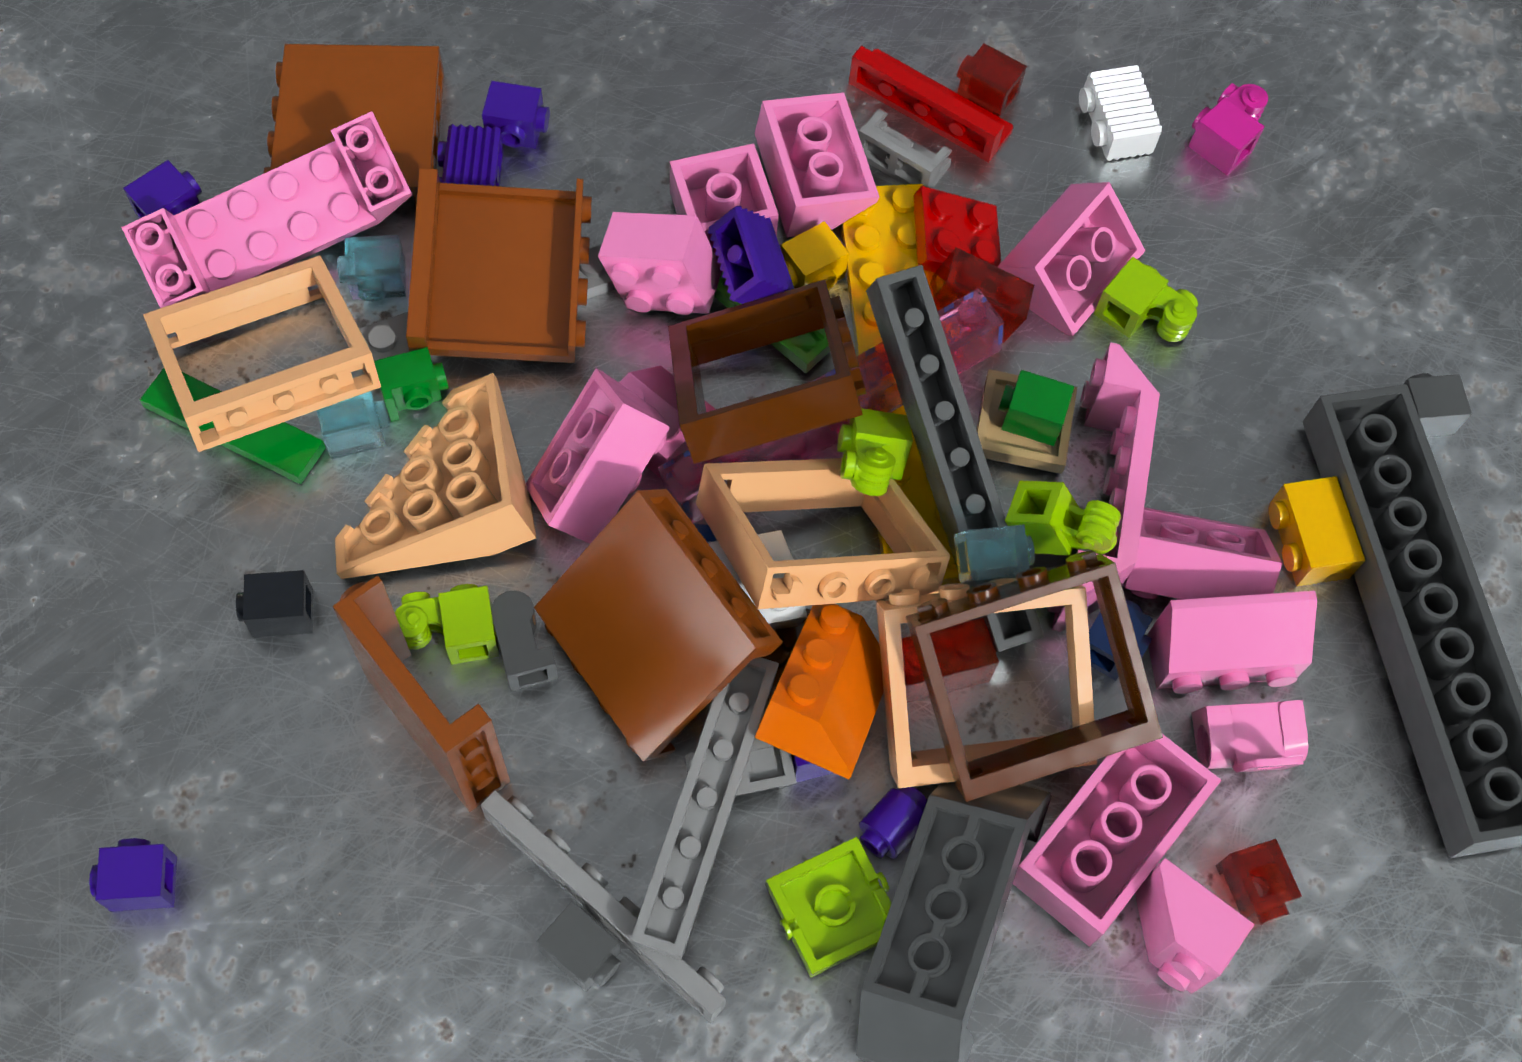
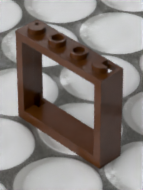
(773, 414)
(1065, 748)

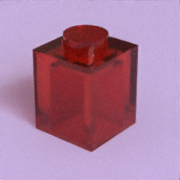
(990, 79)

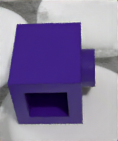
(517, 112)
(164, 189)
(134, 876)

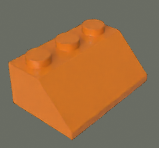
(827, 691)

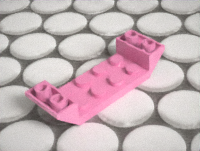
(272, 217)
(1127, 404)

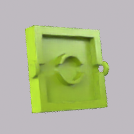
(831, 905)

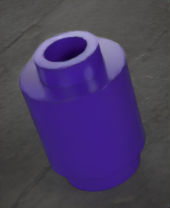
(892, 822)

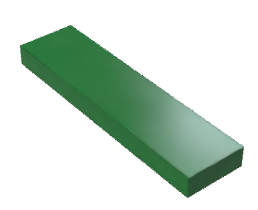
(276, 447)

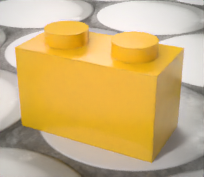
(1316, 531)

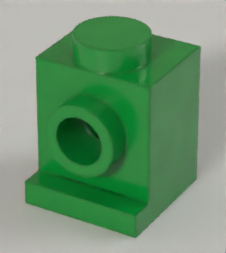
(410, 381)

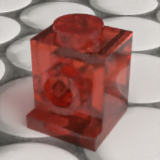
(1268, 868)

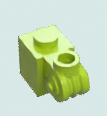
(1143, 294)
(874, 450)
(1058, 521)
(458, 615)

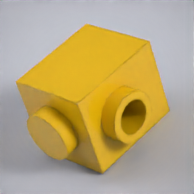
(815, 257)

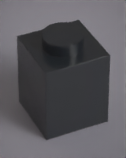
(276, 603)

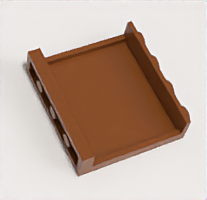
(339, 83)
(498, 271)
(654, 621)
(462, 751)

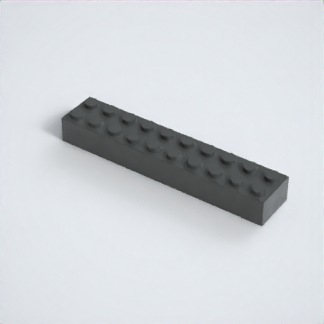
(1427, 615)

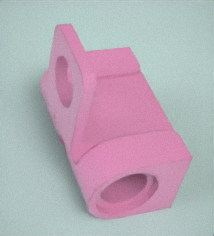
(1251, 736)

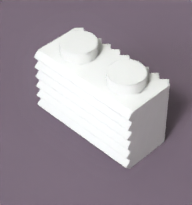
(1120, 112)

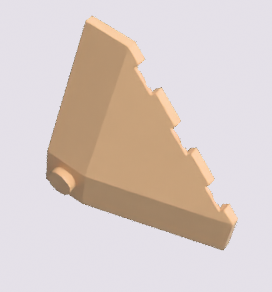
(453, 497)

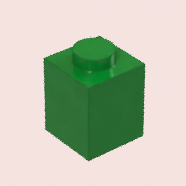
(1035, 407)

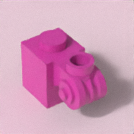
(1231, 128)

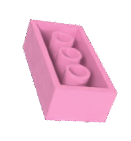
(1114, 835)

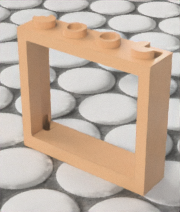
(281, 394)
(814, 484)
(932, 765)

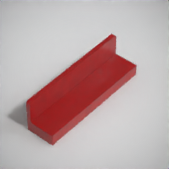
(928, 103)

